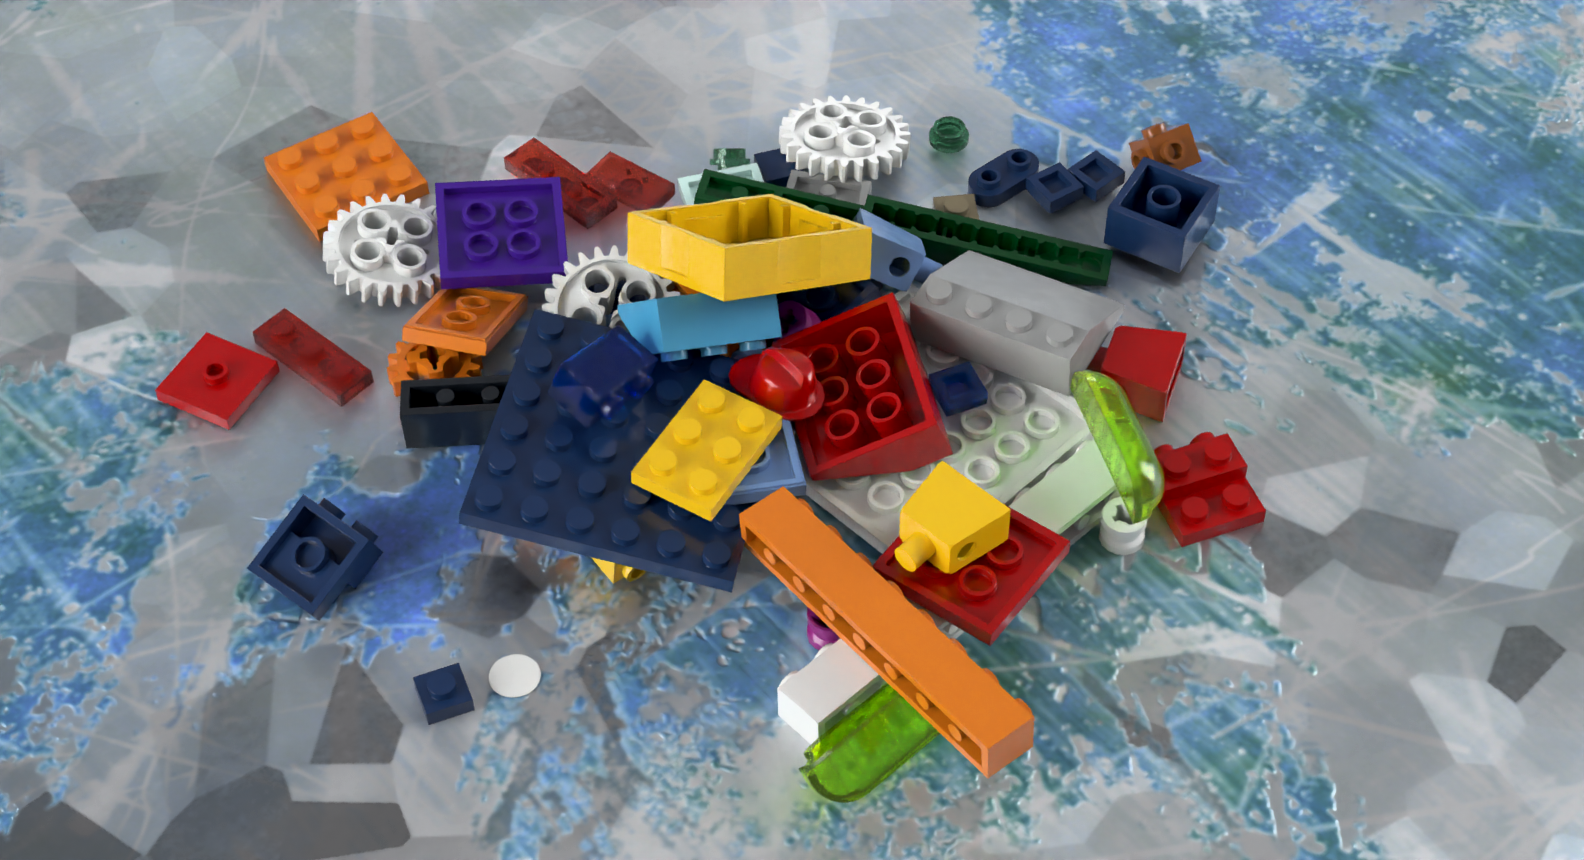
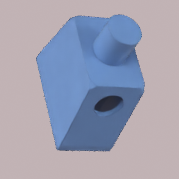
(893, 242)

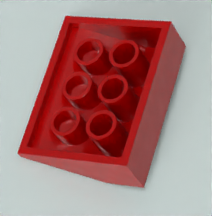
(876, 394)

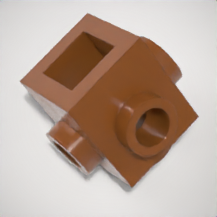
(1168, 145)

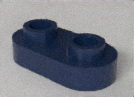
(1002, 177)

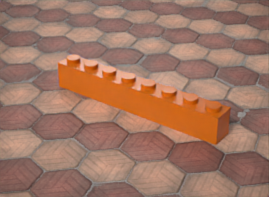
(889, 632)

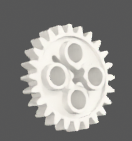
(844, 138)
(384, 250)
(575, 300)

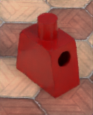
(1144, 365)

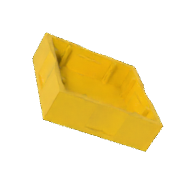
(749, 246)

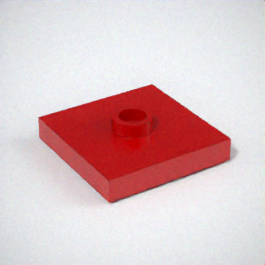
(217, 380)

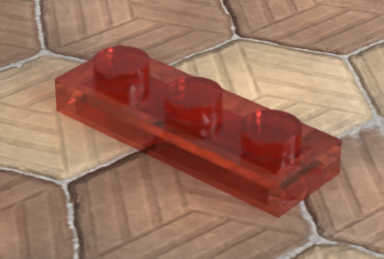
(581, 195)
(313, 357)

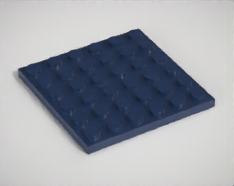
(572, 484)

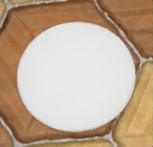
(514, 675)

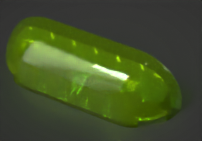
(1120, 442)
(866, 747)

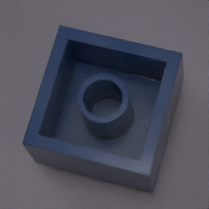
(1161, 214)

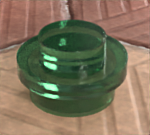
(949, 135)
(729, 157)

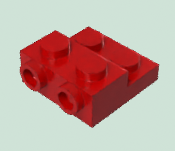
(1206, 489)

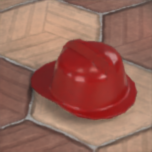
(780, 382)

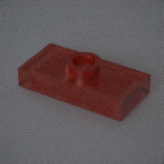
(632, 183)

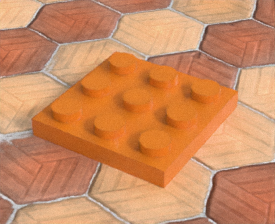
(344, 168)

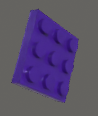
(500, 232)

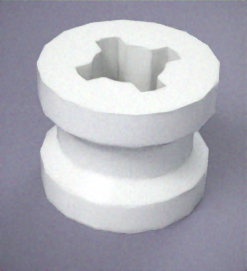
(1116, 534)

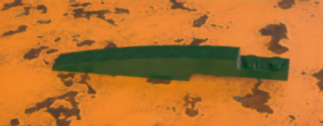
(942, 233)

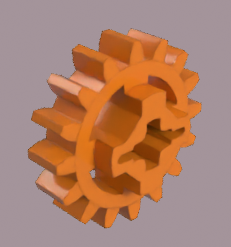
(417, 363)

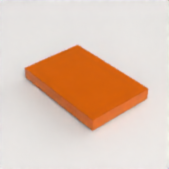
(465, 319)

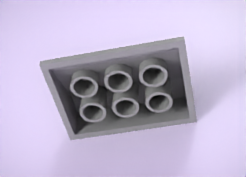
(1012, 320)

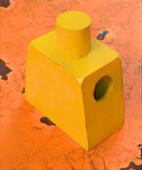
(950, 522)

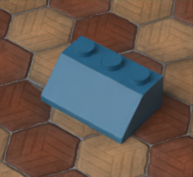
(701, 322)

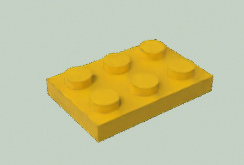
(706, 450)

